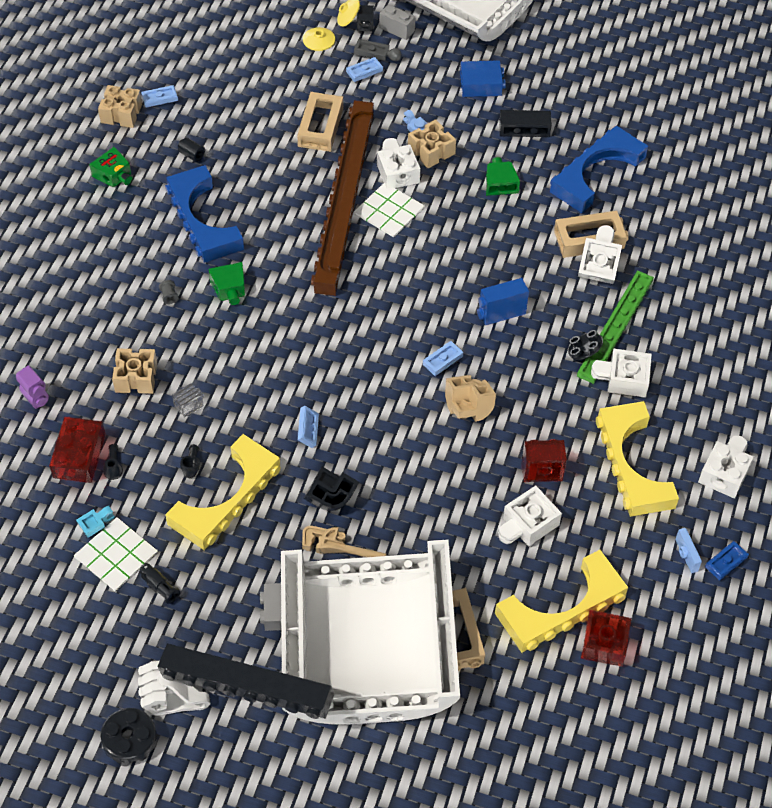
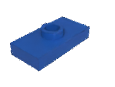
(726, 560)

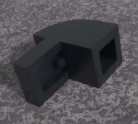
(365, 18)

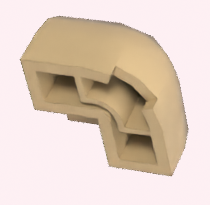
(469, 397)

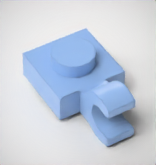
(412, 122)

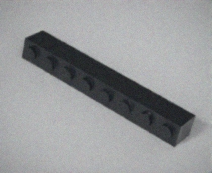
(246, 681)

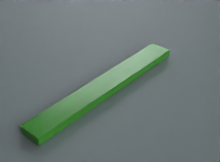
(618, 322)

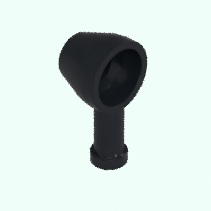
(190, 464)
(116, 471)

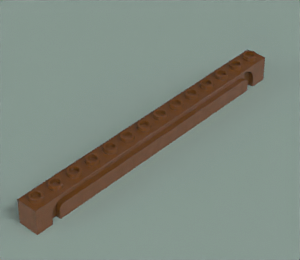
(343, 199)

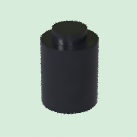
(191, 149)

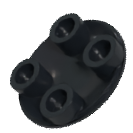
(585, 345)

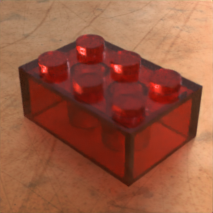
(77, 449)

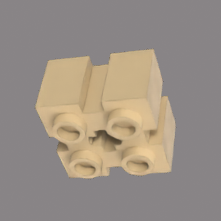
(120, 106)
(432, 143)
(134, 370)

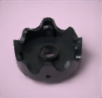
(132, 749)

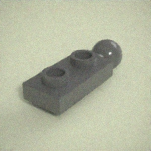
(378, 50)

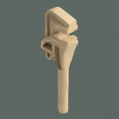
(332, 542)

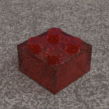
(543, 460)
(606, 638)

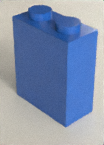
(481, 78)
(503, 301)

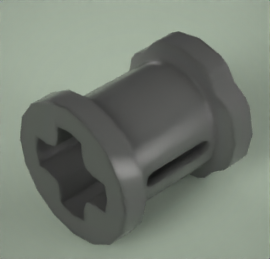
(168, 291)

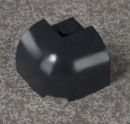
(330, 490)

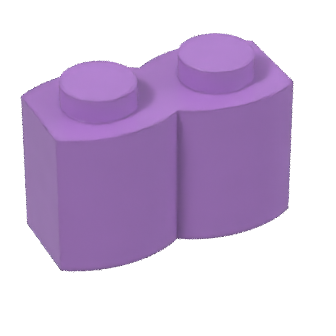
(32, 387)

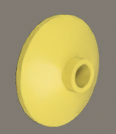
(347, 12)
(319, 39)

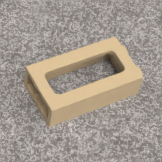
(325, 140)
(574, 246)
(475, 656)

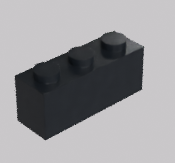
(525, 123)

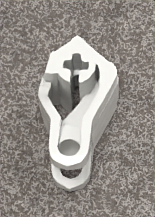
(166, 696)

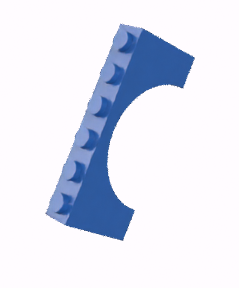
(614, 145)
(209, 241)

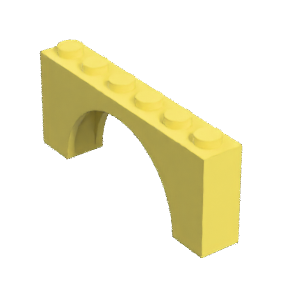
(639, 493)
(205, 524)
(533, 627)

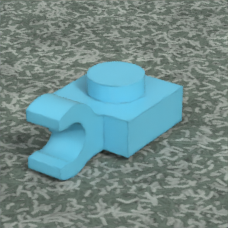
(93, 522)

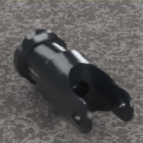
(159, 583)

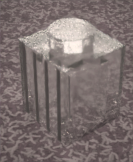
(188, 400)

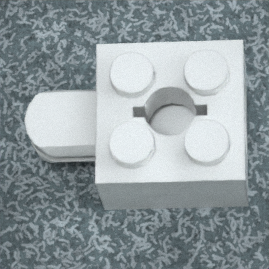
(397, 164)
(600, 256)
(625, 364)
(727, 466)
(521, 518)

